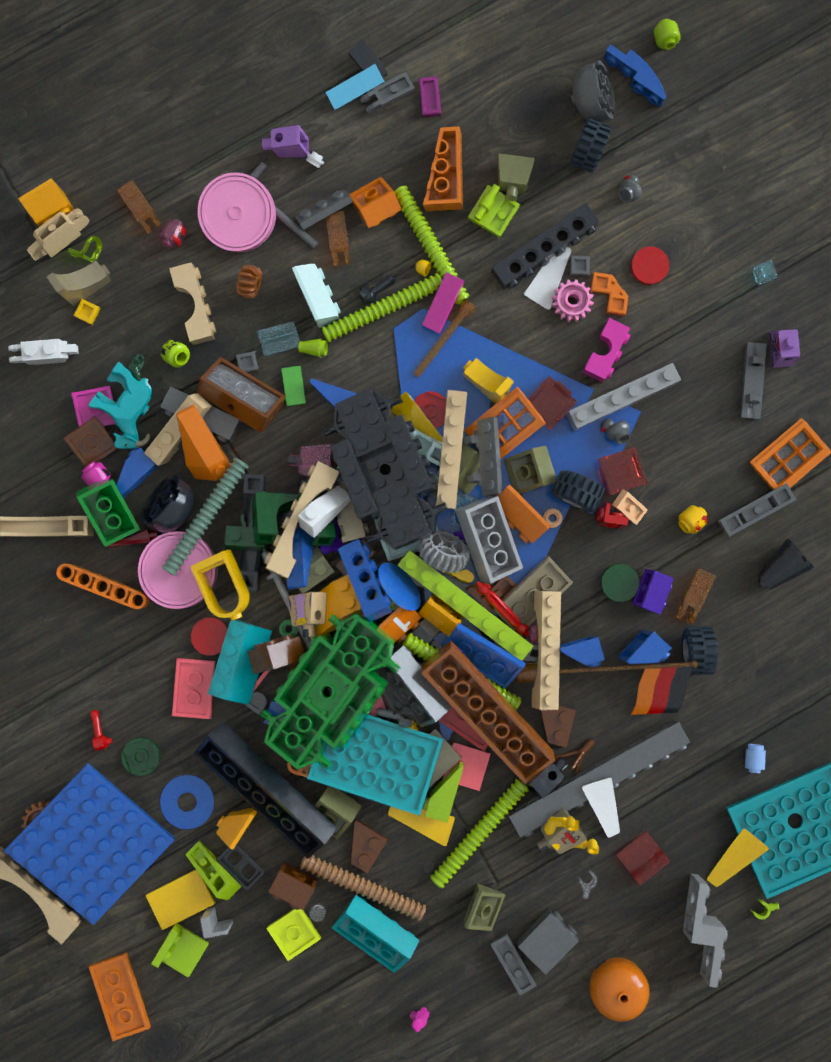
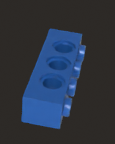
(350, 556)

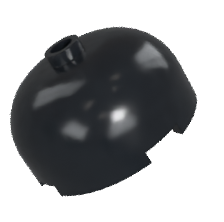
(171, 511)

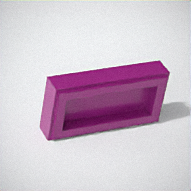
(430, 96)

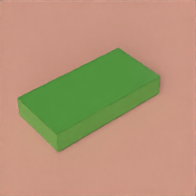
(293, 386)

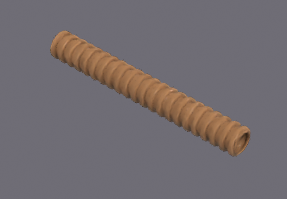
(363, 887)

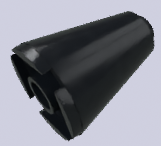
(784, 566)

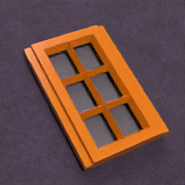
(515, 420)
(790, 456)

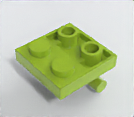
(493, 211)

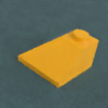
(234, 825)

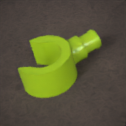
(768, 908)

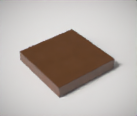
(90, 441)

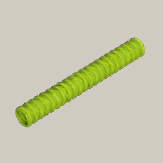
(426, 237)
(382, 307)
(424, 650)
(479, 833)

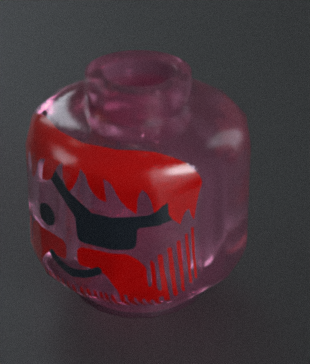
(172, 233)

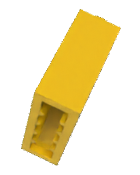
(487, 381)

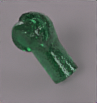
(136, 365)

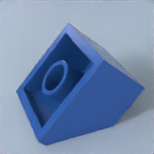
(584, 650)

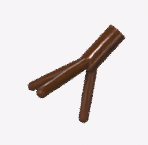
(582, 751)

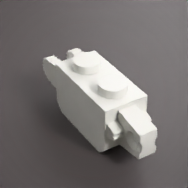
(43, 351)

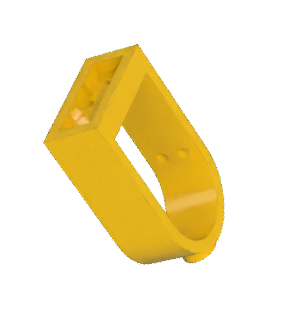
(214, 561)

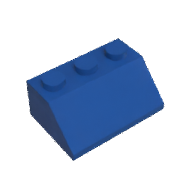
(645, 648)

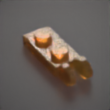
(137, 204)
(337, 236)
(696, 594)

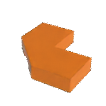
(608, 285)

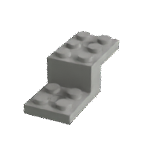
(704, 930)

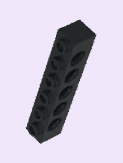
(581, 216)

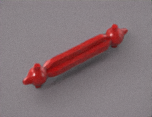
(502, 608)

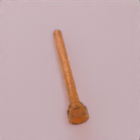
(466, 309)

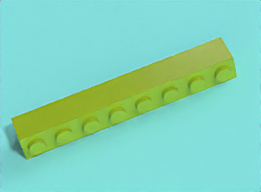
(465, 605)

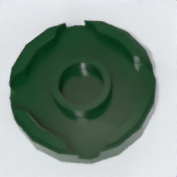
(620, 582)
(140, 756)

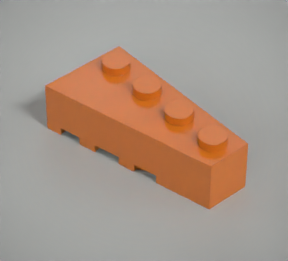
(446, 180)

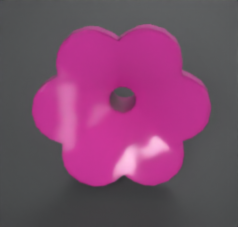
(419, 1019)

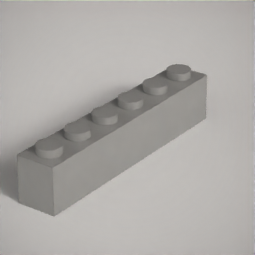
(623, 397)

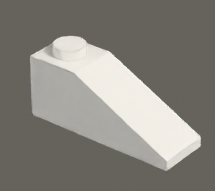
(323, 511)

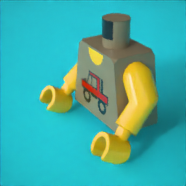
(564, 833)

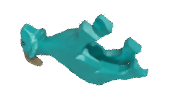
(127, 408)

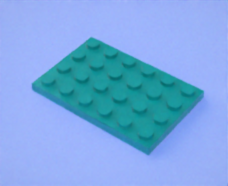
(382, 764)

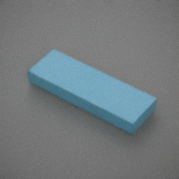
(355, 86)

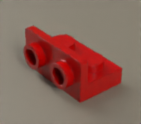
(612, 520)

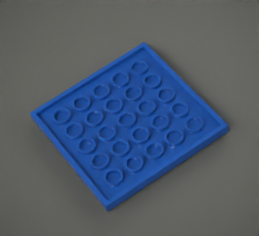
(89, 844)

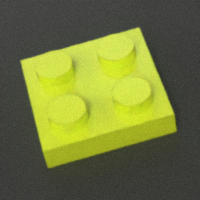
(293, 933)

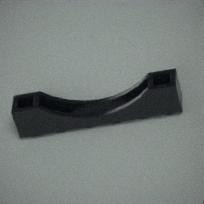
(251, 560)

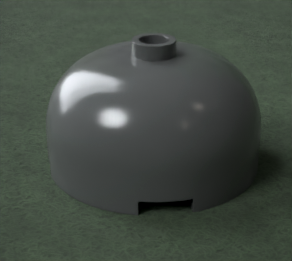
(593, 93)

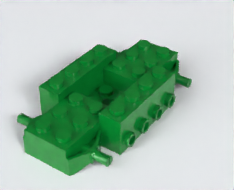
(349, 669)

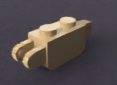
(57, 233)

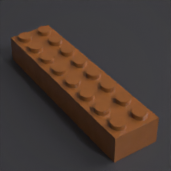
(487, 712)

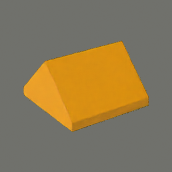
(440, 614)

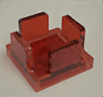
(552, 401)
(621, 471)

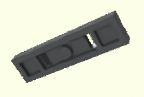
(753, 381)
(757, 510)

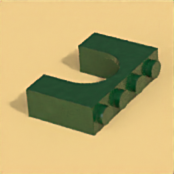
(264, 511)

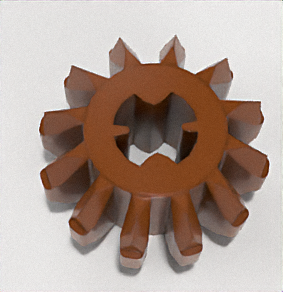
(249, 281)

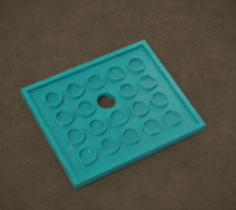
(793, 853)

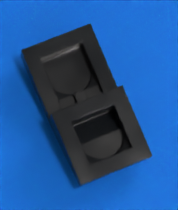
(365, 58)

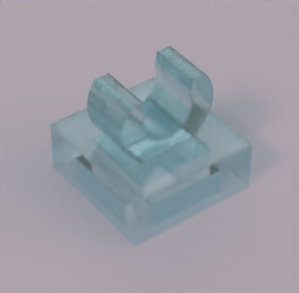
(764, 272)

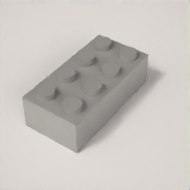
(489, 539)

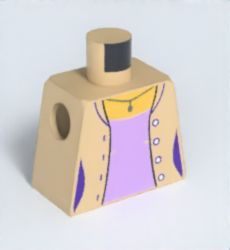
(308, 611)

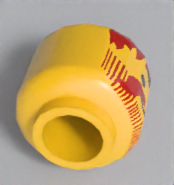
(692, 519)

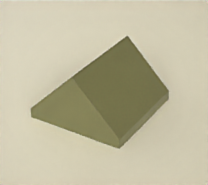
(468, 465)
(483, 908)

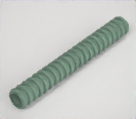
(204, 517)

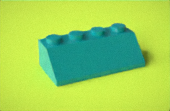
(233, 673)
(375, 934)

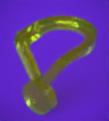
(81, 253)

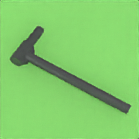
(285, 219)

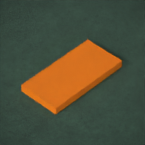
(119, 996)

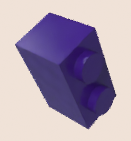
(653, 591)

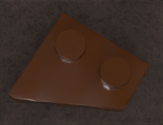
(500, 588)
(558, 725)
(366, 846)

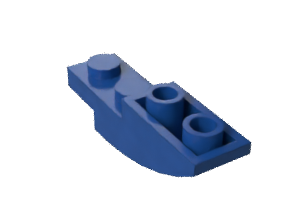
(643, 77)

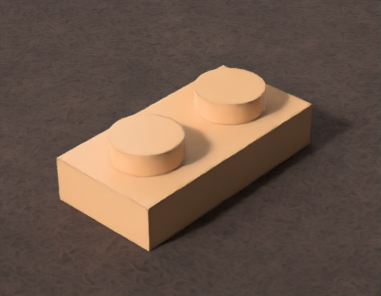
(629, 507)

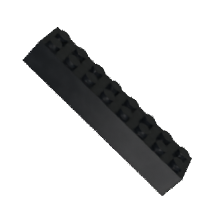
(265, 790)

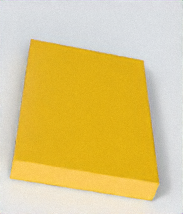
(180, 899)

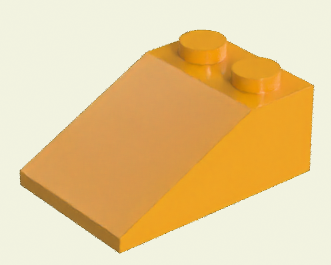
(341, 602)

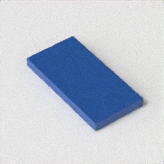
(487, 657)

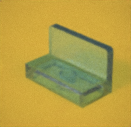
(279, 338)

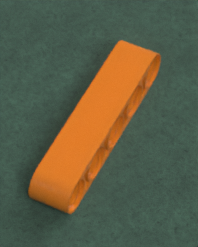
(94, 586)

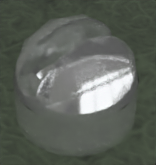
(318, 913)

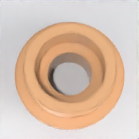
(557, 514)

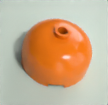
(619, 989)

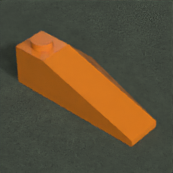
(201, 449)

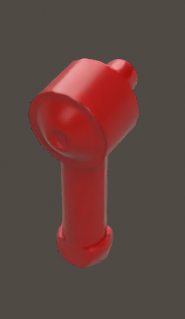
(100, 741)

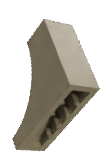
(80, 283)

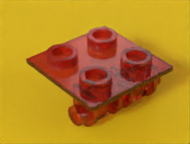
(643, 858)

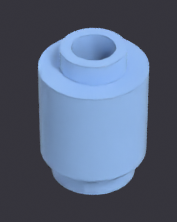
(755, 758)

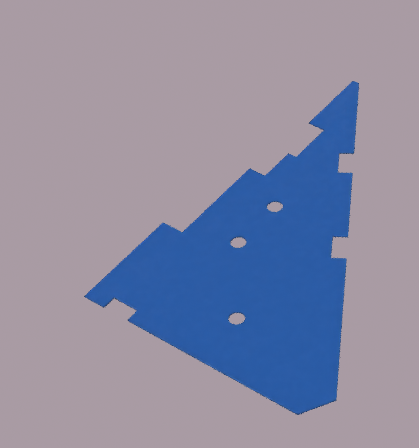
(567, 449)

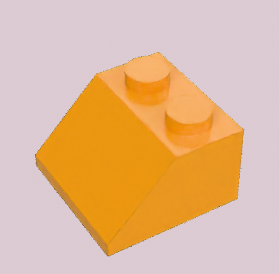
(45, 202)

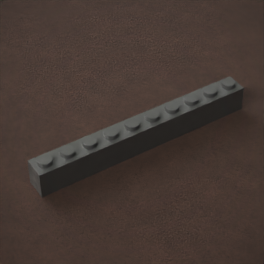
(617, 766)

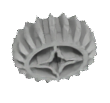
(444, 552)

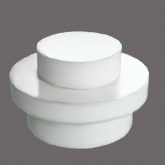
(315, 159)

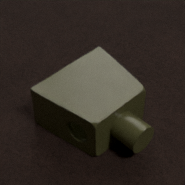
(513, 174)

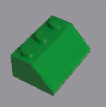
(107, 511)

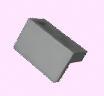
(211, 926)

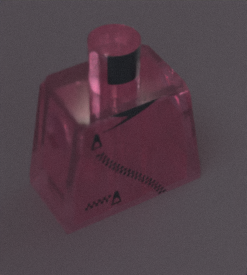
(311, 455)

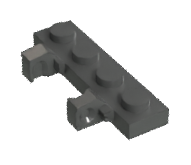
(487, 441)

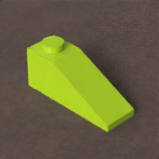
(442, 796)
(213, 874)

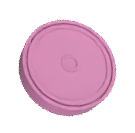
(236, 212)
(168, 589)

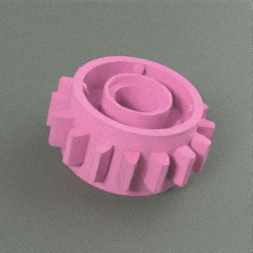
(575, 290)

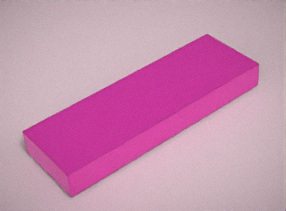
(443, 302)

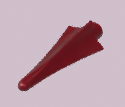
(143, 537)

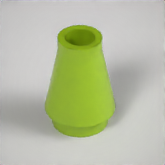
(314, 347)

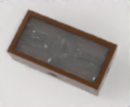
(240, 394)

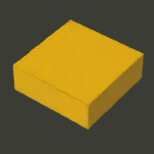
(87, 311)

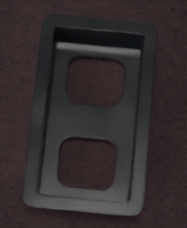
(235, 870)

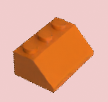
(522, 516)

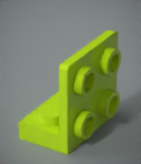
(181, 950)

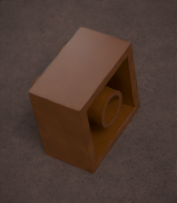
(275, 653)
(293, 886)

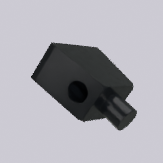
(542, 785)

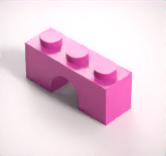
(614, 335)

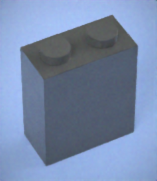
(547, 940)

